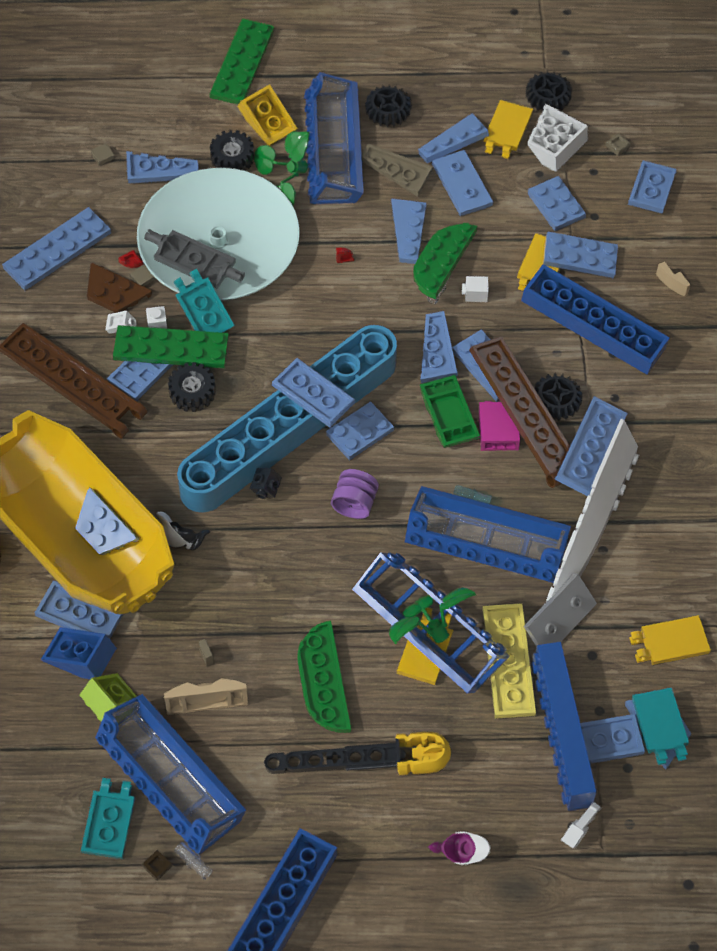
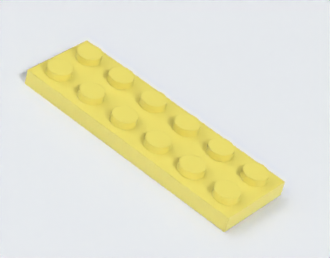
(512, 680)

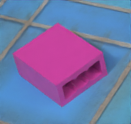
(496, 428)

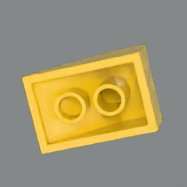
(267, 115)

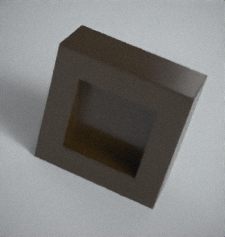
(157, 865)

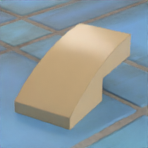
(676, 282)

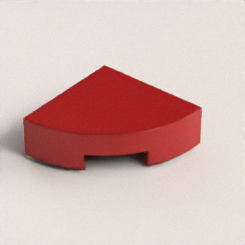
(344, 255)
(130, 260)

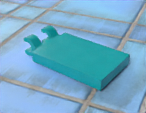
(202, 305)
(661, 724)
(108, 821)

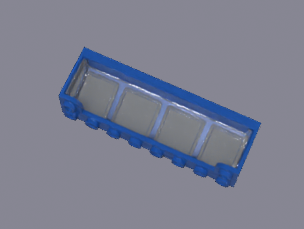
(333, 140)
(487, 534)
(169, 773)

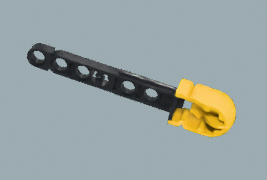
(431, 751)

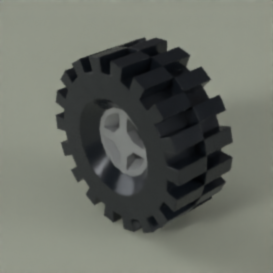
(232, 151)
(194, 378)

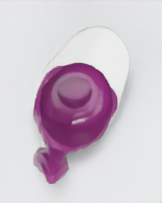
(462, 848)

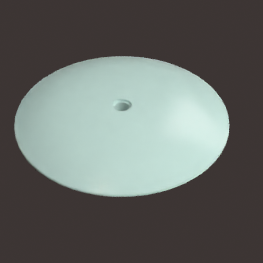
(229, 213)

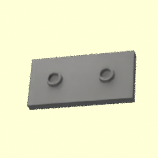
(561, 612)

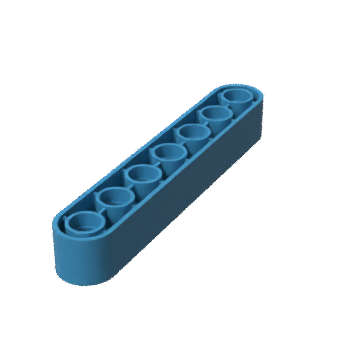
(280, 424)

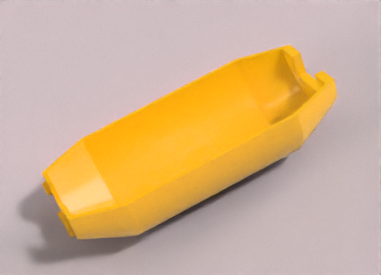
(41, 497)

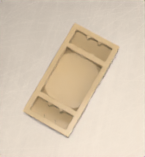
(205, 696)

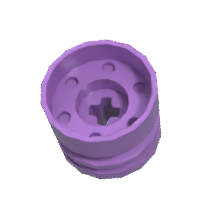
(354, 494)

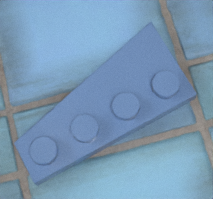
(458, 136)
(154, 169)
(408, 223)
(437, 349)

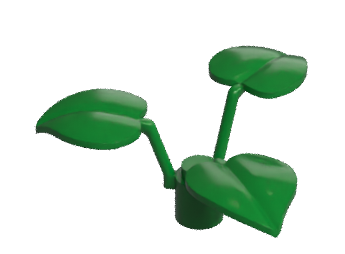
(296, 145)
(436, 628)

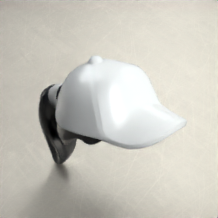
(180, 536)

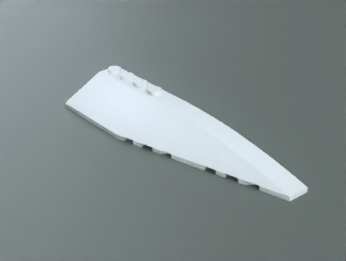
(599, 505)

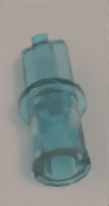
(472, 494)

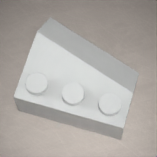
(556, 138)

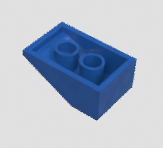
(80, 652)

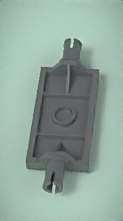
(188, 254)

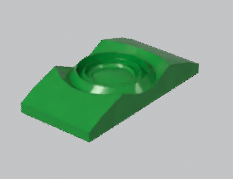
(449, 411)

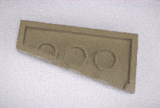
(401, 170)

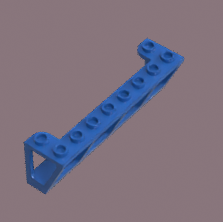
(419, 637)

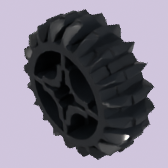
(548, 90)
(388, 99)
(565, 390)

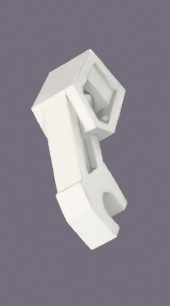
(579, 827)

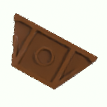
(113, 290)

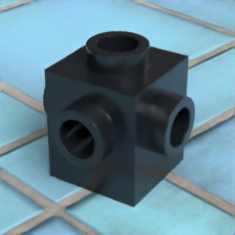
(265, 483)

